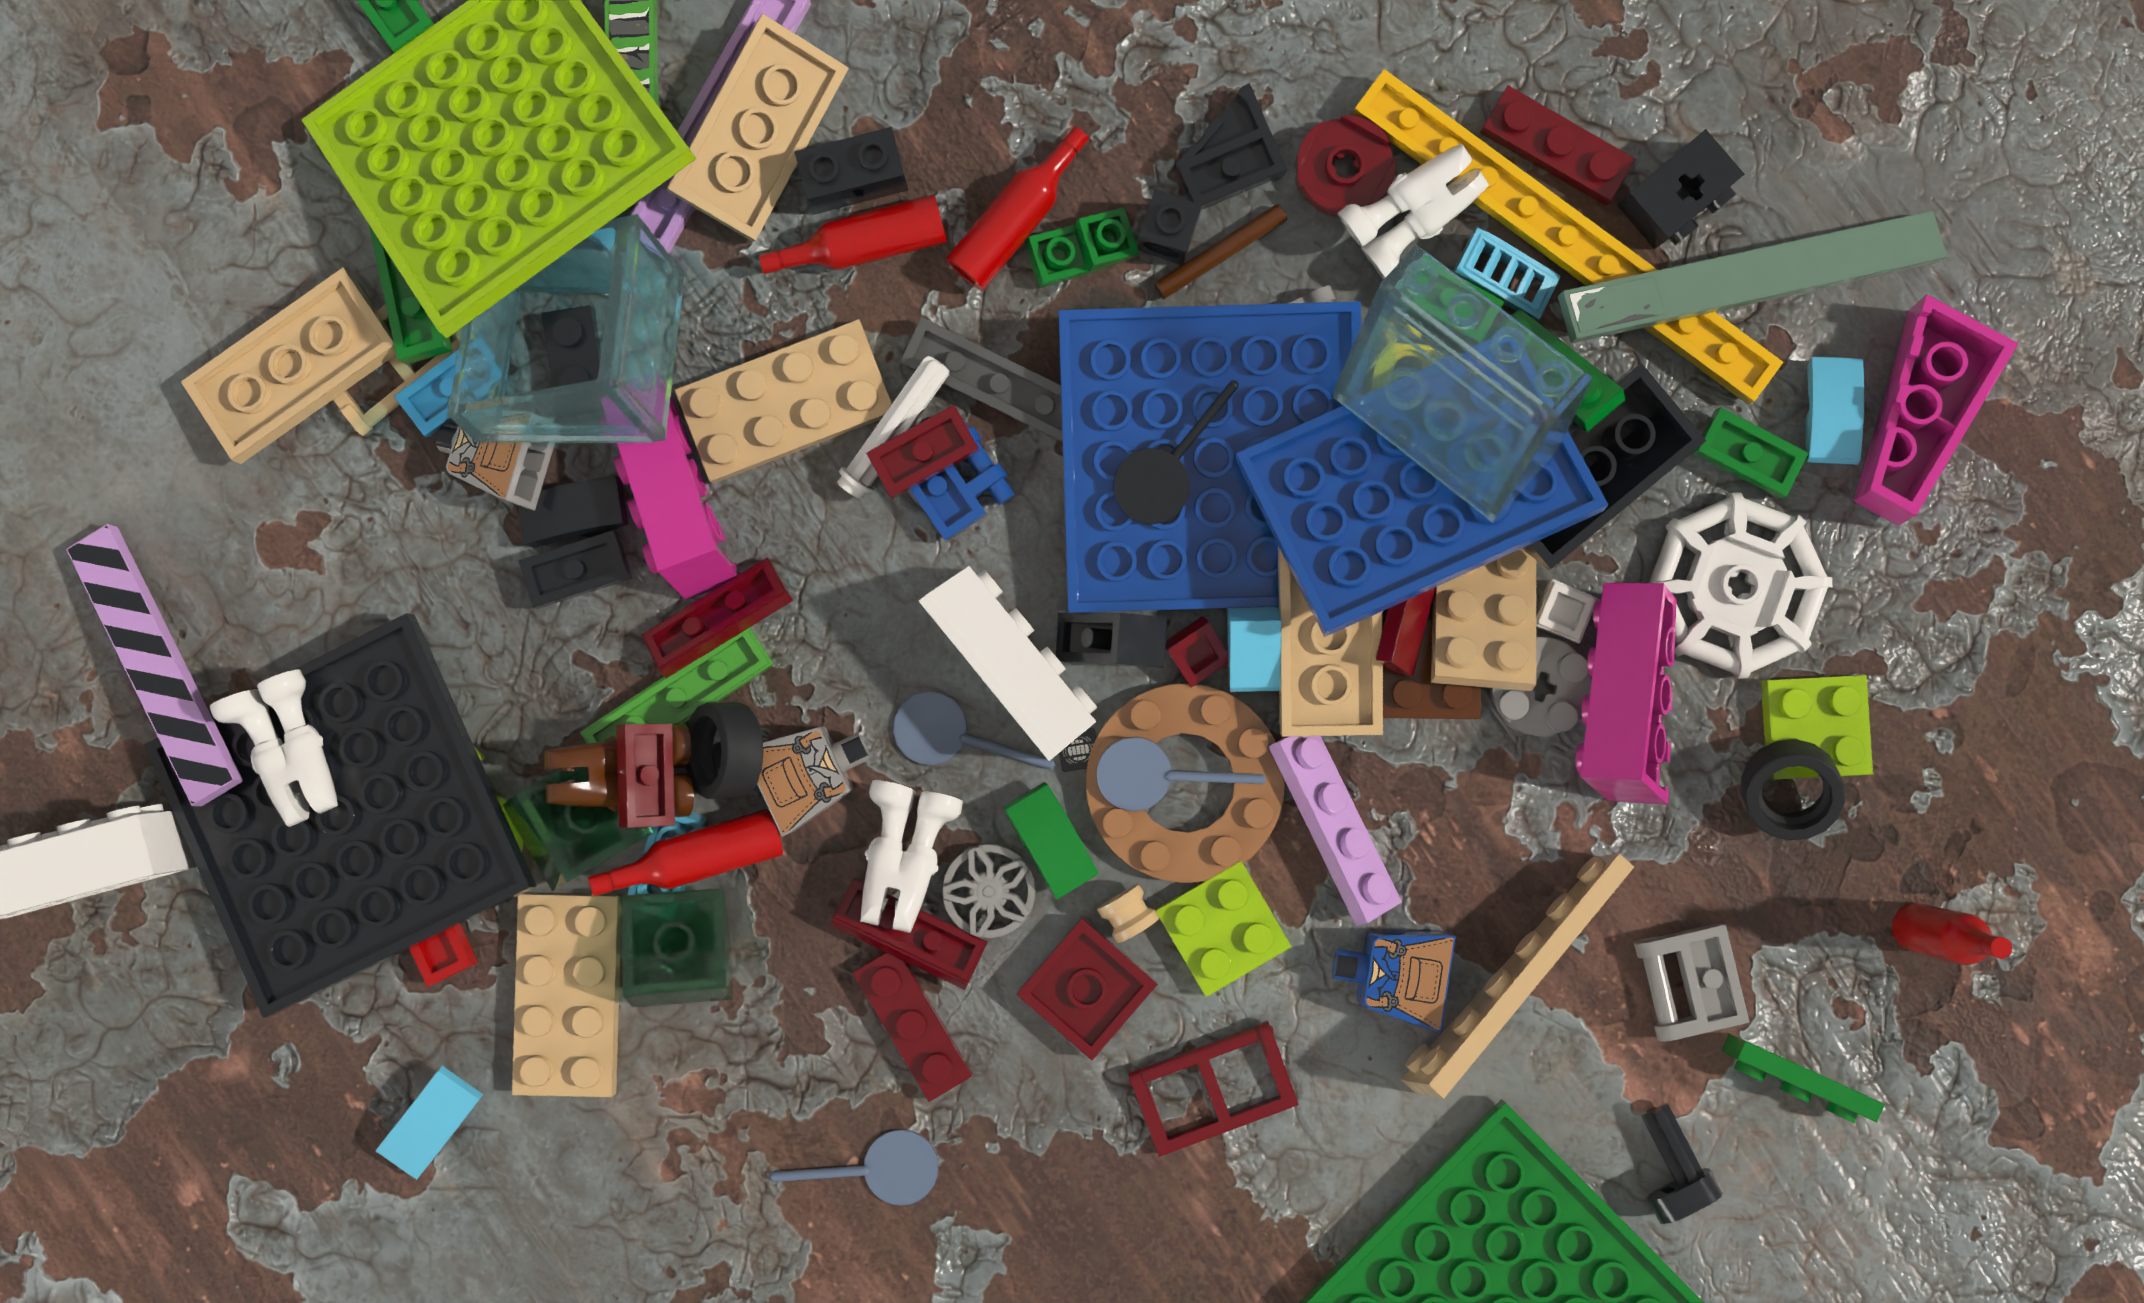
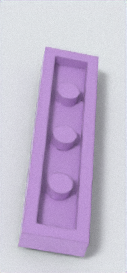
(1335, 826)

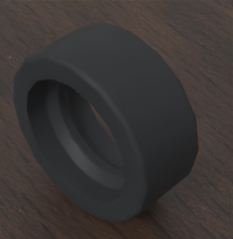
(724, 750)
(1799, 824)

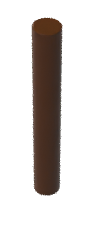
(1220, 251)

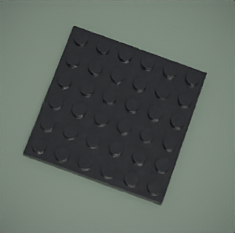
(385, 869)

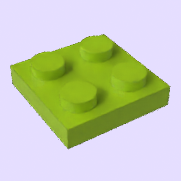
(1821, 712)
(1223, 928)

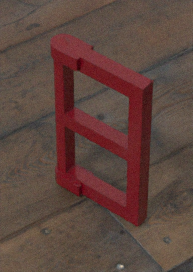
(1225, 1122)

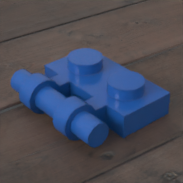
(952, 502)

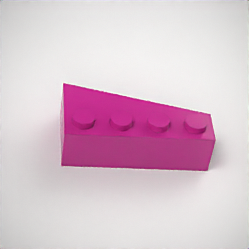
(1930, 400)
(670, 510)
(1629, 693)

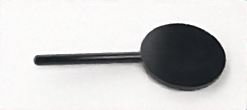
(1153, 482)

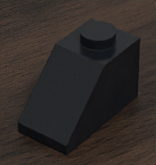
(1111, 639)

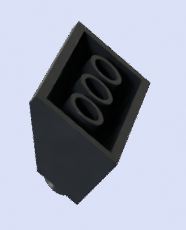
(1625, 456)

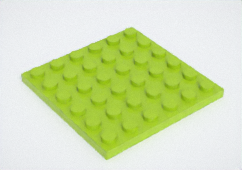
(495, 148)

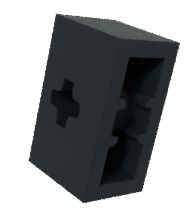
(1699, 168)
(851, 170)

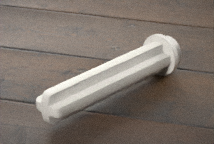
(899, 418)

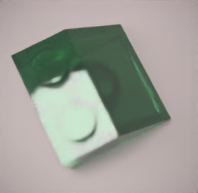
(566, 837)
(676, 948)

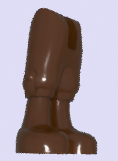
(602, 775)

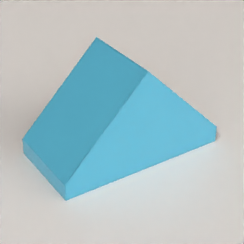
(1254, 648)

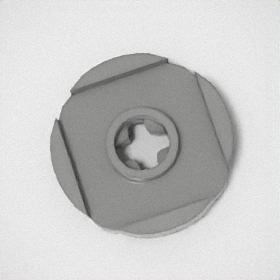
(1557, 711)

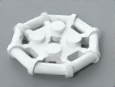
(1765, 573)

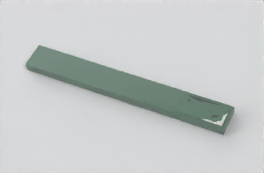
(1751, 277)

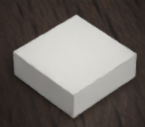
(1564, 611)

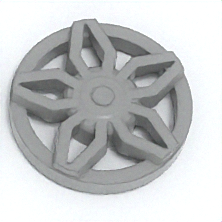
(989, 891)

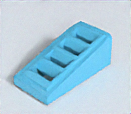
(1498, 250)

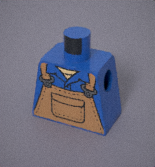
(1401, 974)

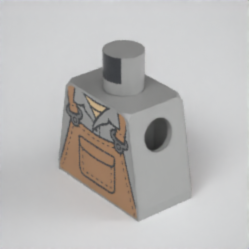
(501, 468)
(807, 775)

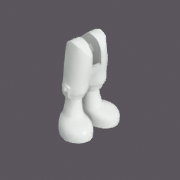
(1429, 204)
(279, 763)
(901, 869)

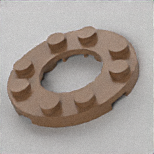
(1246, 820)

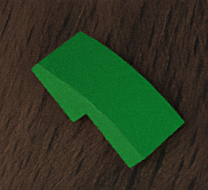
(1081, 248)
(1050, 840)

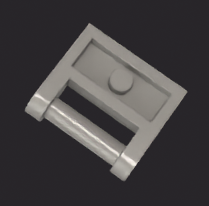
(1707, 977)

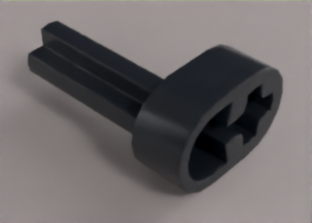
(1692, 1185)

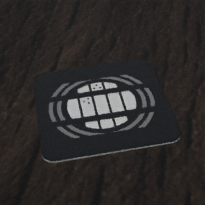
(1077, 753)

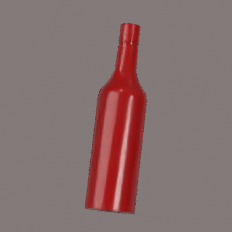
(1013, 215)
(865, 237)
(698, 854)
(1947, 934)

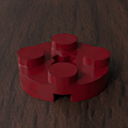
(1335, 139)

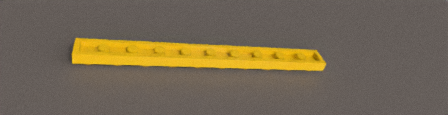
(1562, 232)

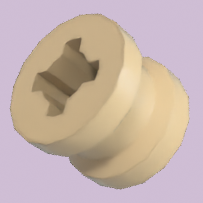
(1128, 913)

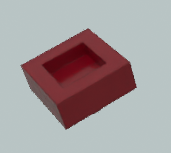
(1197, 651)

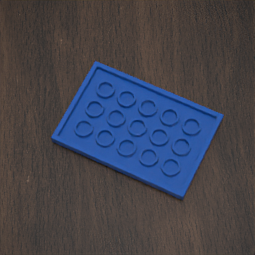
(1380, 529)

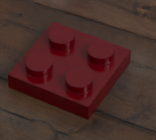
(1086, 988)

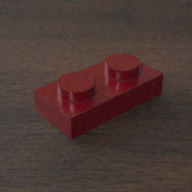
(922, 451)
(645, 775)

